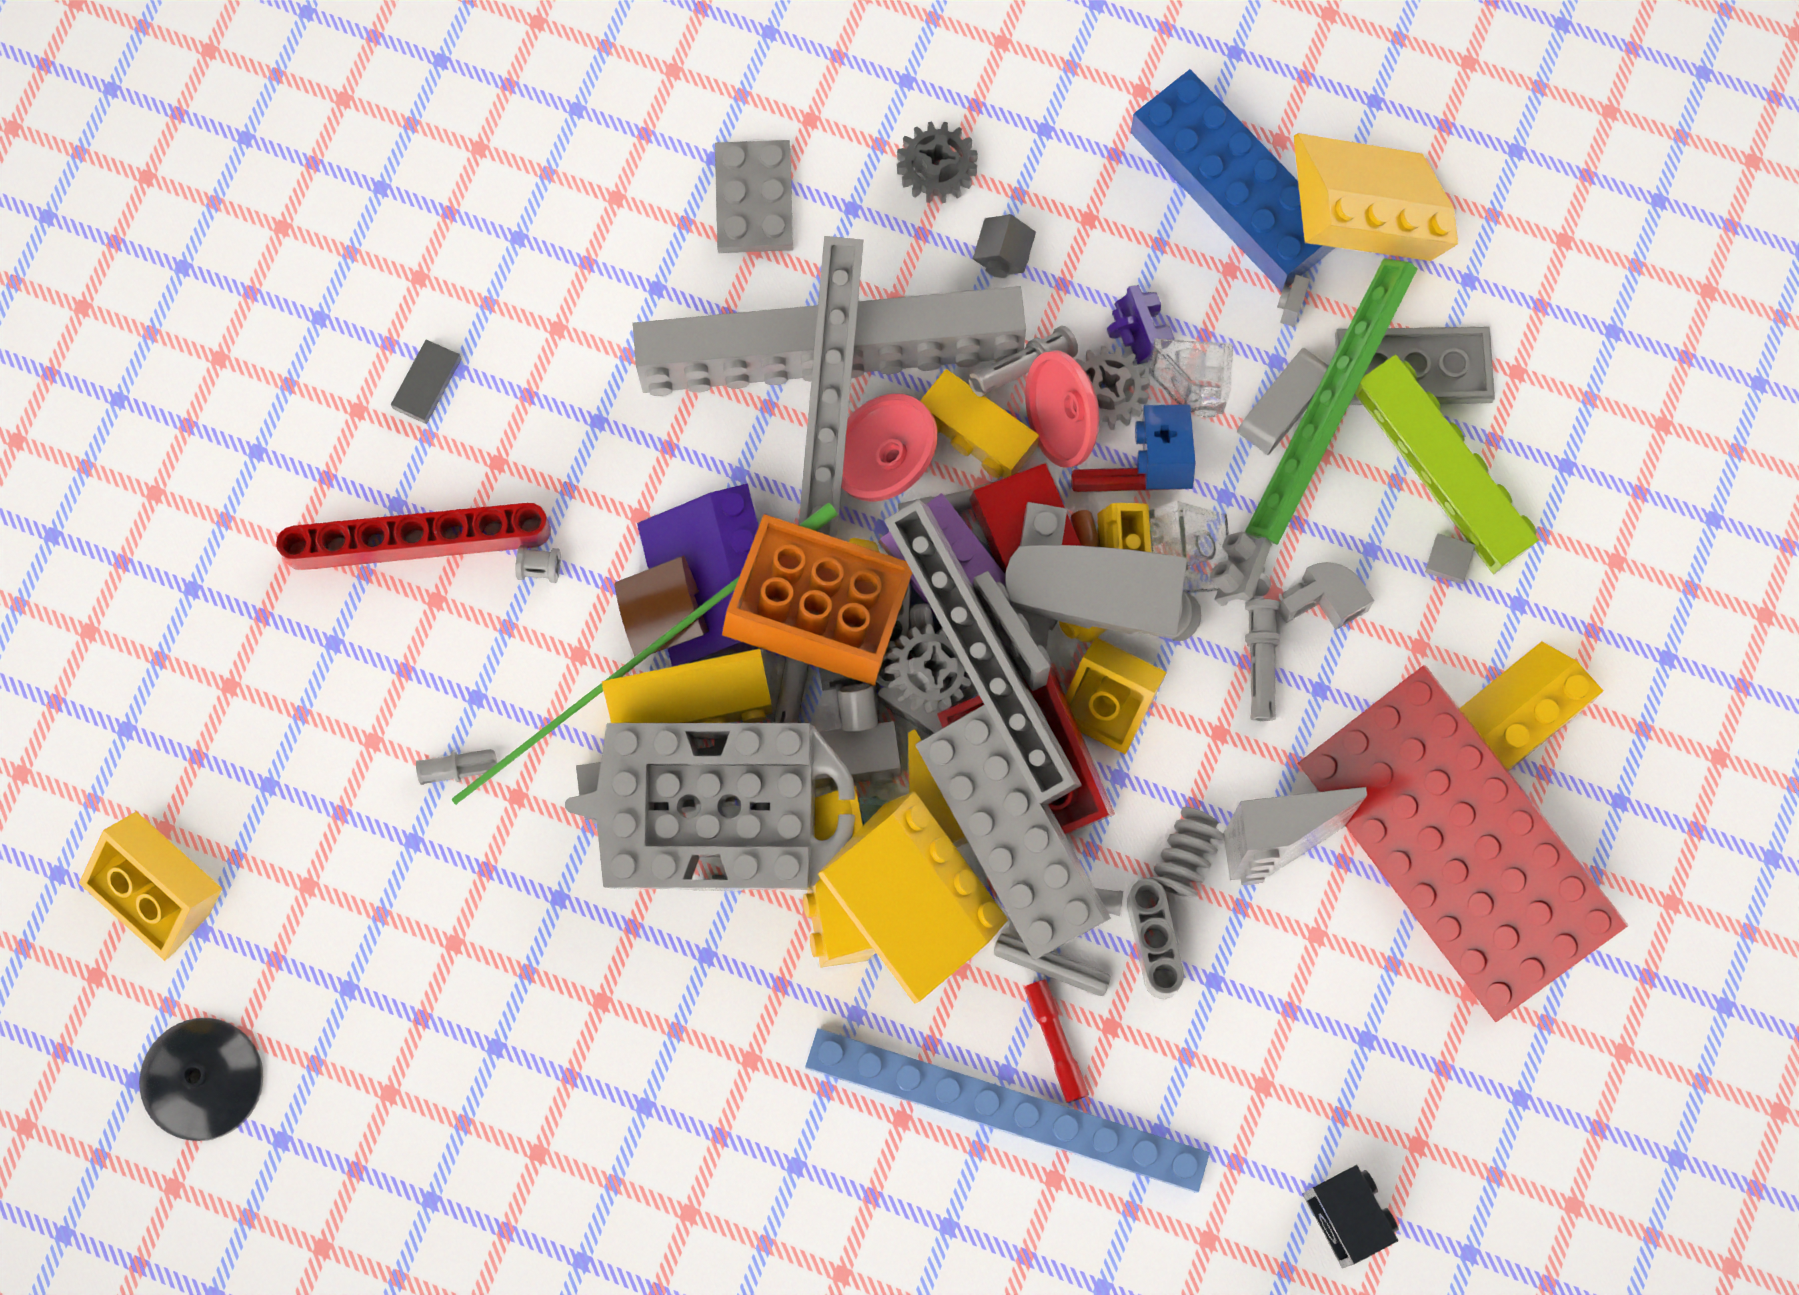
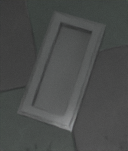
(426, 381)

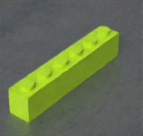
(1446, 464)

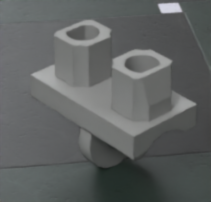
(1244, 573)

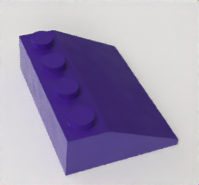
(715, 539)

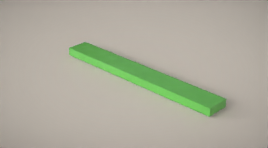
(1331, 400)

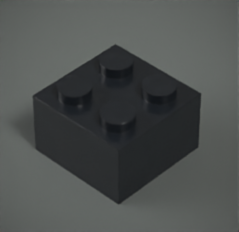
(1351, 1216)

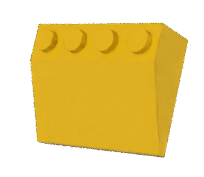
(1372, 199)
(913, 895)

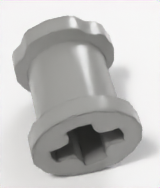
(538, 564)

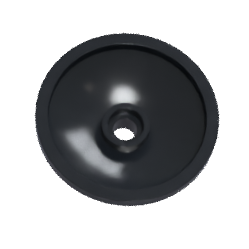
(223, 1094)

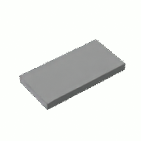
(1447, 360)

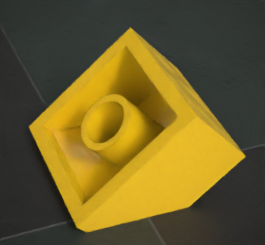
(1112, 694)

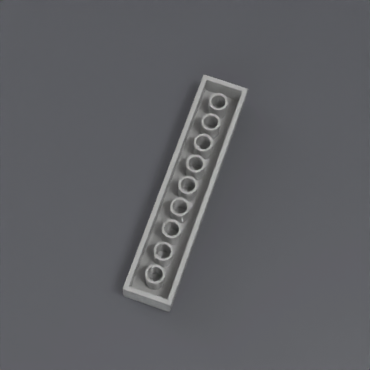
(780, 342)

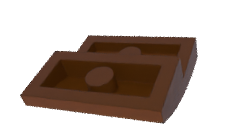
(657, 602)

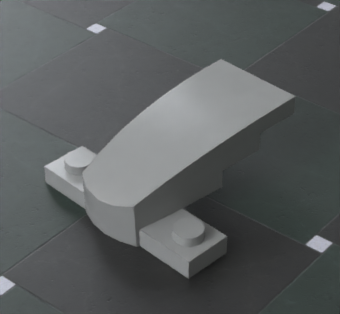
(1090, 584)

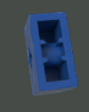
(1167, 447)

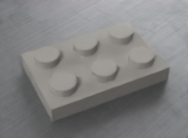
(753, 196)

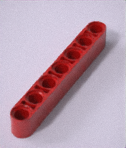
(397, 528)

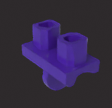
(1135, 322)

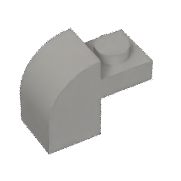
(1333, 588)

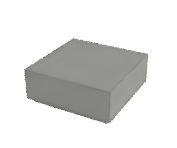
(1449, 558)

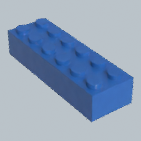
(1229, 176)

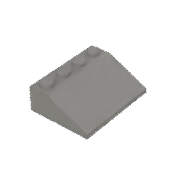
(1278, 830)

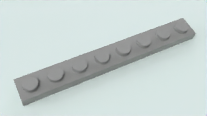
(831, 377)

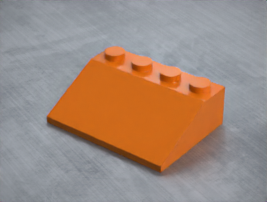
(817, 599)

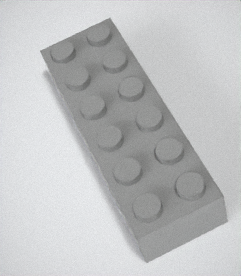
(1012, 834)

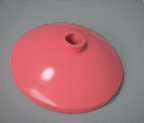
(1062, 408)
(887, 447)

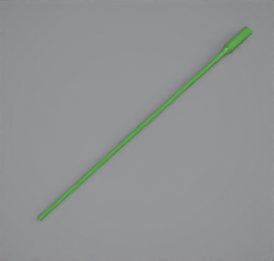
(814, 523)

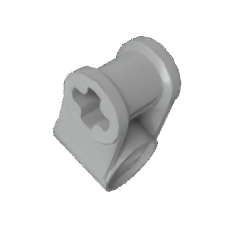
(857, 706)

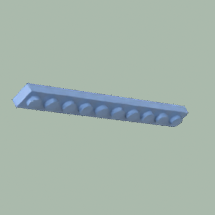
(1007, 1110)

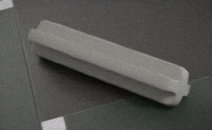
(1053, 966)

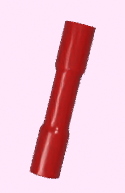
(1065, 1065)

